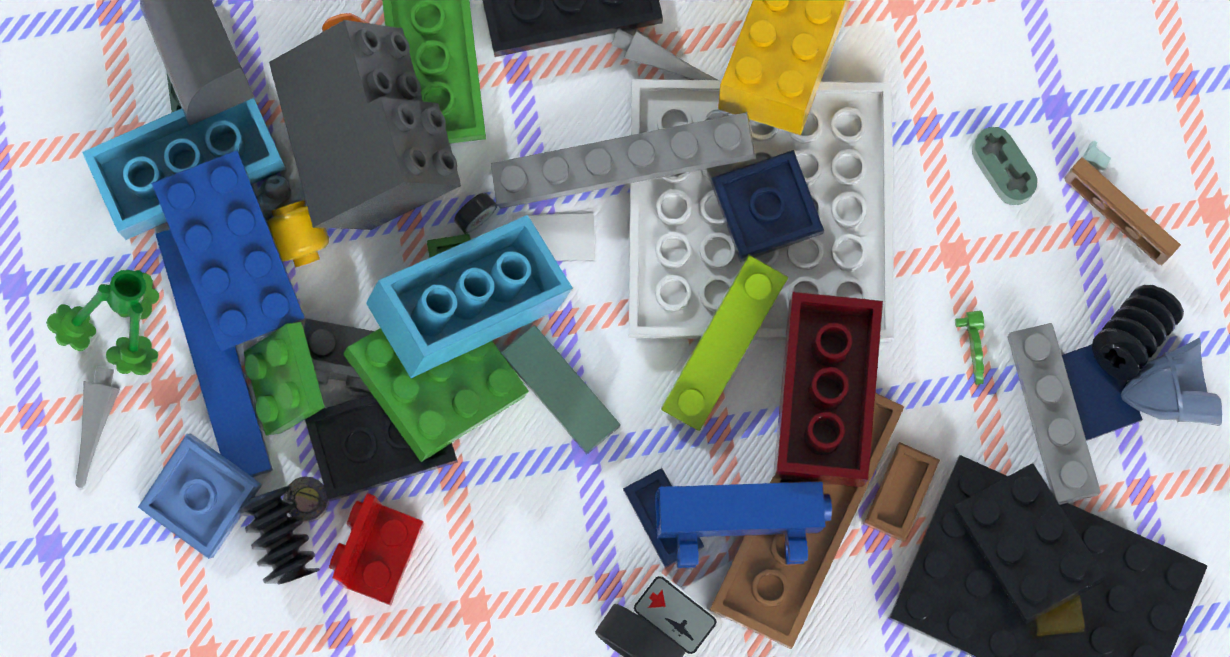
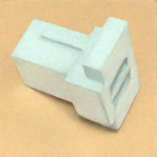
(1096, 157)

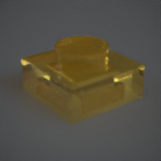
(1063, 619)

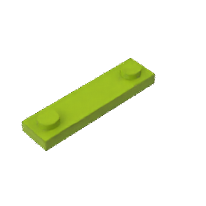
(724, 342)

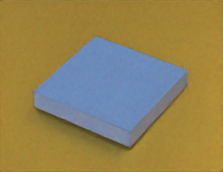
(199, 495)

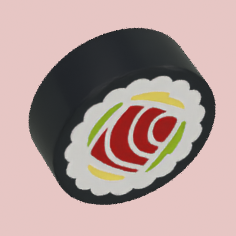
(475, 212)

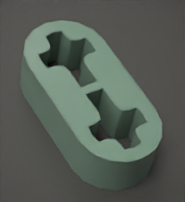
(1012, 160)

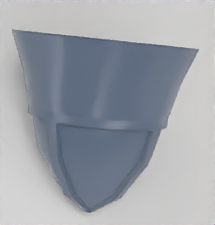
(1175, 388)

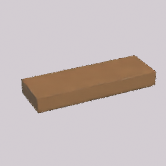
(1121, 211)

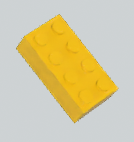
(781, 60)

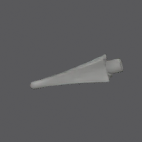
(646, 51)
(97, 405)

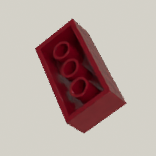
(828, 389)

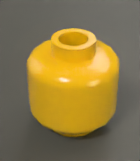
(295, 234)

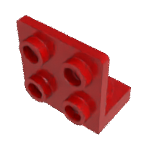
(375, 550)

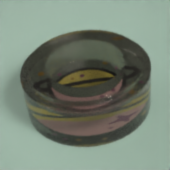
(310, 499)

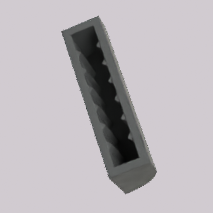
(196, 56)

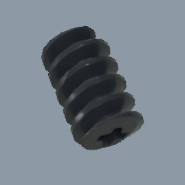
(1136, 331)
(278, 537)

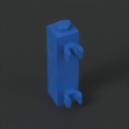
(741, 511)

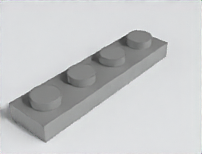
(1053, 413)

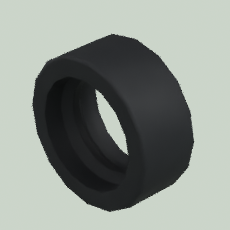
(635, 636)

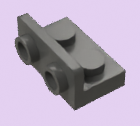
(327, 345)

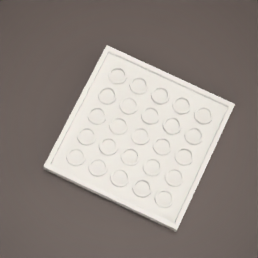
(682, 245)

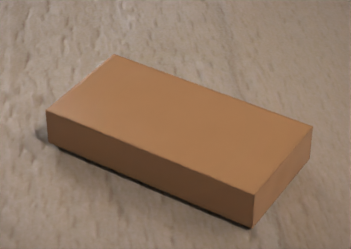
(901, 492)

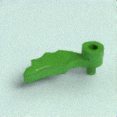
(974, 321)

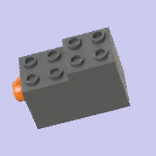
(361, 126)

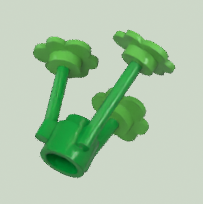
(127, 295)

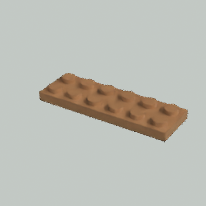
(775, 596)

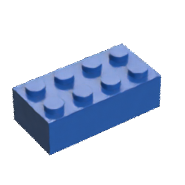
(228, 250)

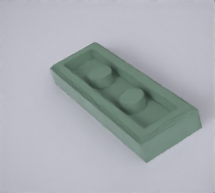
(560, 389)

